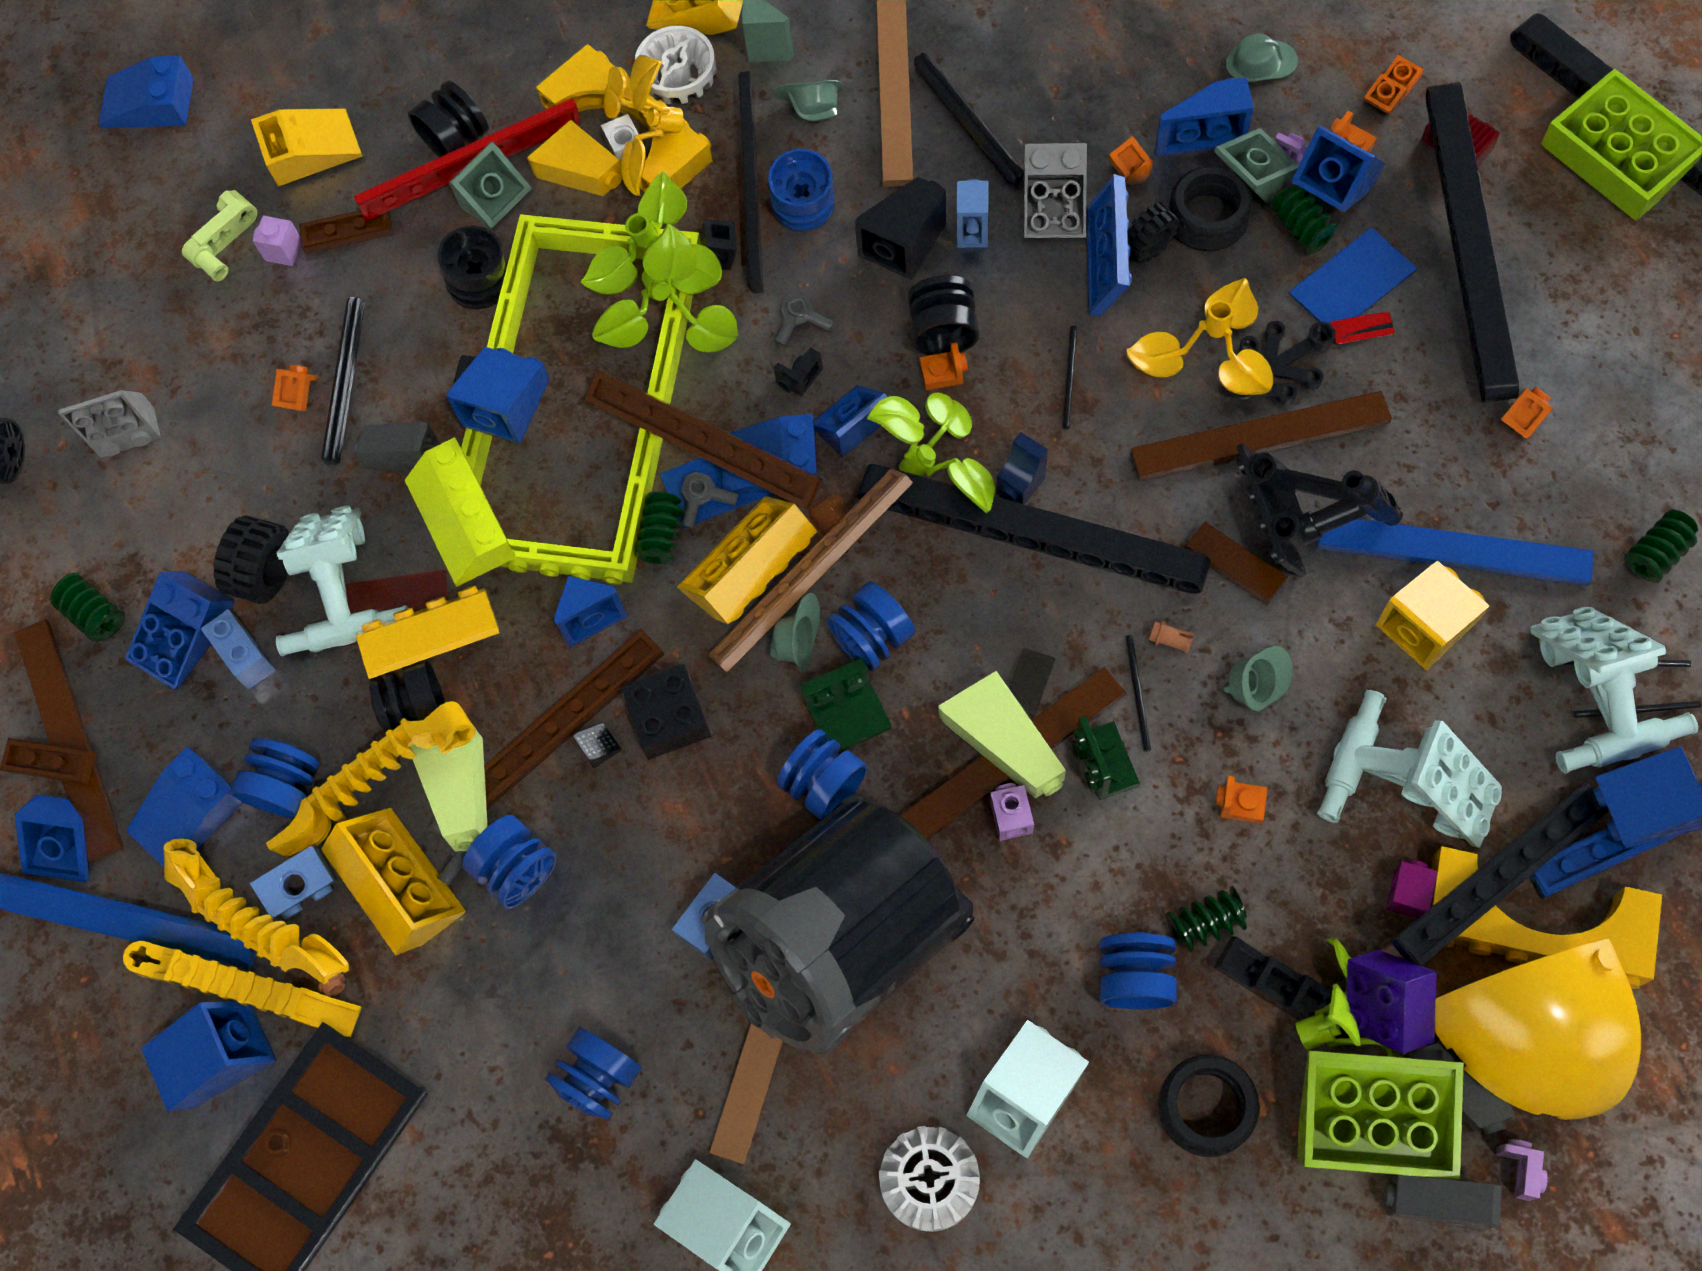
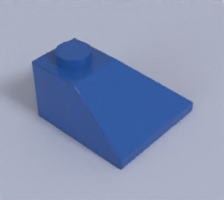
(52, 839)

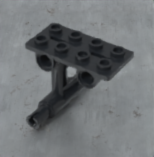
(1282, 517)

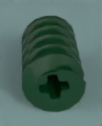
(1304, 218)
(657, 528)
(1662, 545)
(86, 608)
(1207, 919)

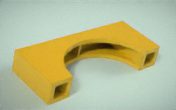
(585, 80)
(1629, 925)

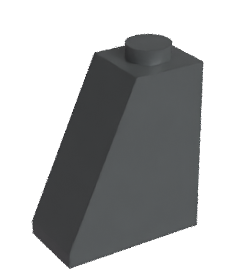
(394, 446)
(1479, 1106)
(1444, 1201)

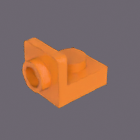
(1352, 133)
(944, 368)
(292, 387)
(1527, 411)
(1241, 801)

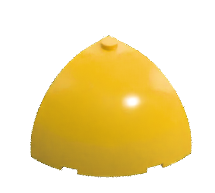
(1549, 1032)

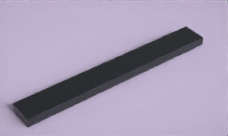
(751, 191)
(1498, 876)

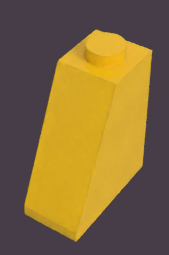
(576, 162)

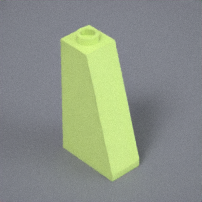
(1004, 734)
(455, 790)

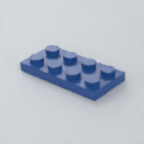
(1107, 246)

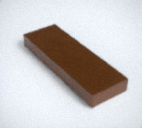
(343, 231)
(1237, 563)
(48, 761)

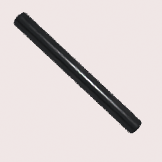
(969, 118)
(343, 381)

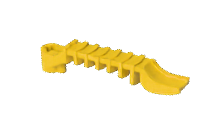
(444, 727)
(270, 939)
(245, 988)

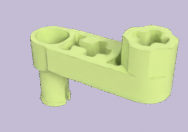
(234, 218)

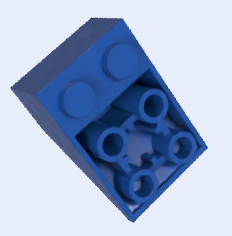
(169, 632)

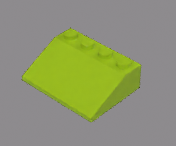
(1624, 144)
(1381, 1114)

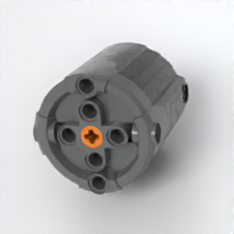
(835, 925)

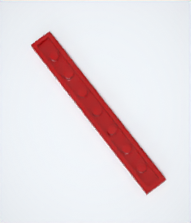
(443, 169)

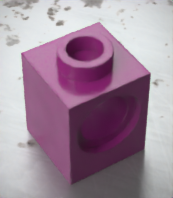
(1411, 888)

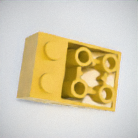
(305, 141)

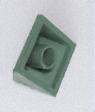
(766, 32)
(1258, 162)
(489, 186)

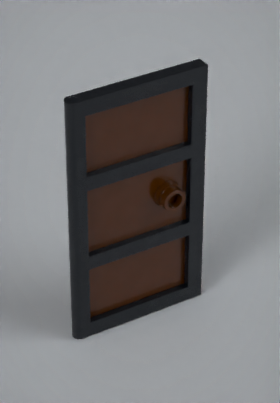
(302, 1158)

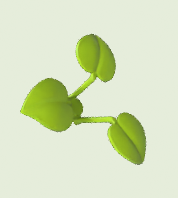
(663, 203)
(666, 259)
(902, 421)
(1323, 1028)

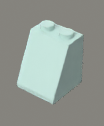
(1027, 1088)
(721, 1222)

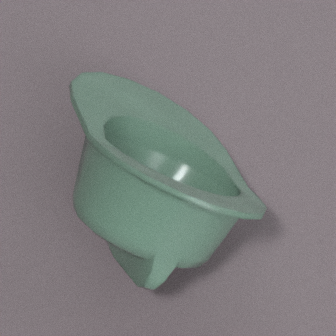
(1261, 59)
(811, 100)
(796, 634)
(1260, 678)

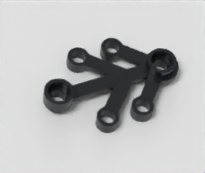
(1280, 362)

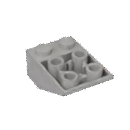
(1055, 190)
(114, 422)

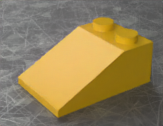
(706, 16)

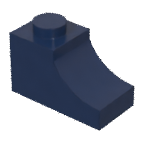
(1022, 470)

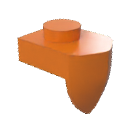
(1131, 162)

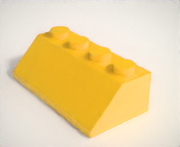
(748, 559)
(426, 632)
(391, 879)

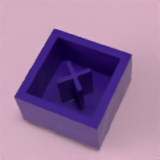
(1392, 1000)

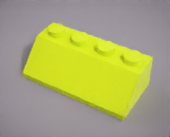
(457, 513)

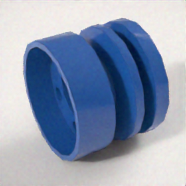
(801, 190)
(875, 622)
(277, 771)
(821, 774)
(509, 861)
(1137, 964)
(593, 1074)

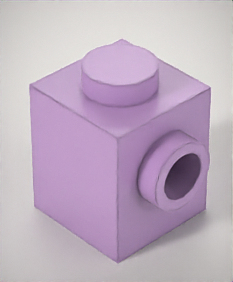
(277, 240)
(1011, 811)

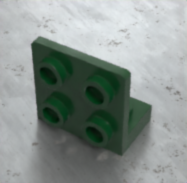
(846, 705)
(1105, 758)

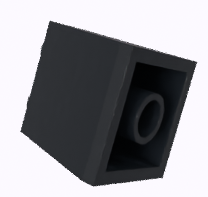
(903, 227)

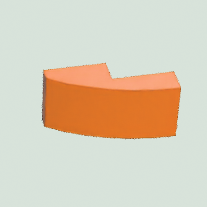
(1394, 85)

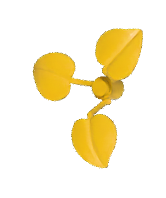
(658, 116)
(1227, 308)

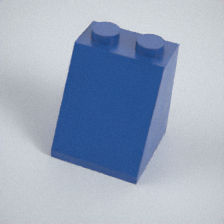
(1337, 170)
(499, 393)
(1651, 799)
(207, 1053)

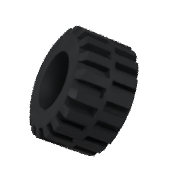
(248, 560)

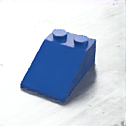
(148, 94)
(1206, 119)
(785, 437)
(185, 803)

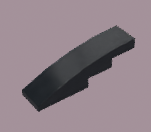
(1274, 981)

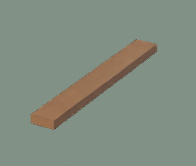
(894, 93)
(810, 569)
(746, 1096)

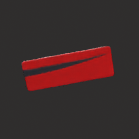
(1363, 327)

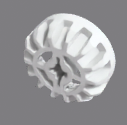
(678, 50)
(963, 1172)

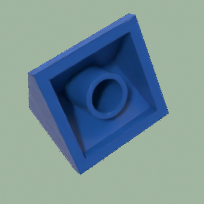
(846, 421)
(587, 609)

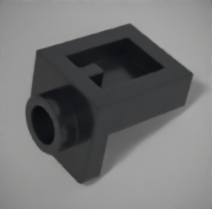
(803, 372)

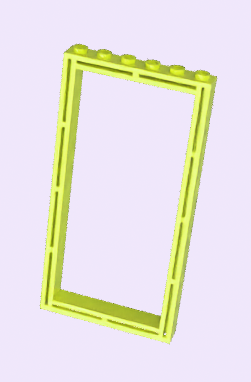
(559, 559)

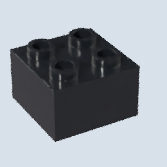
(666, 712)

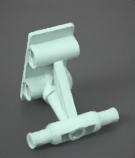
(321, 548)
(1606, 662)
(1434, 775)

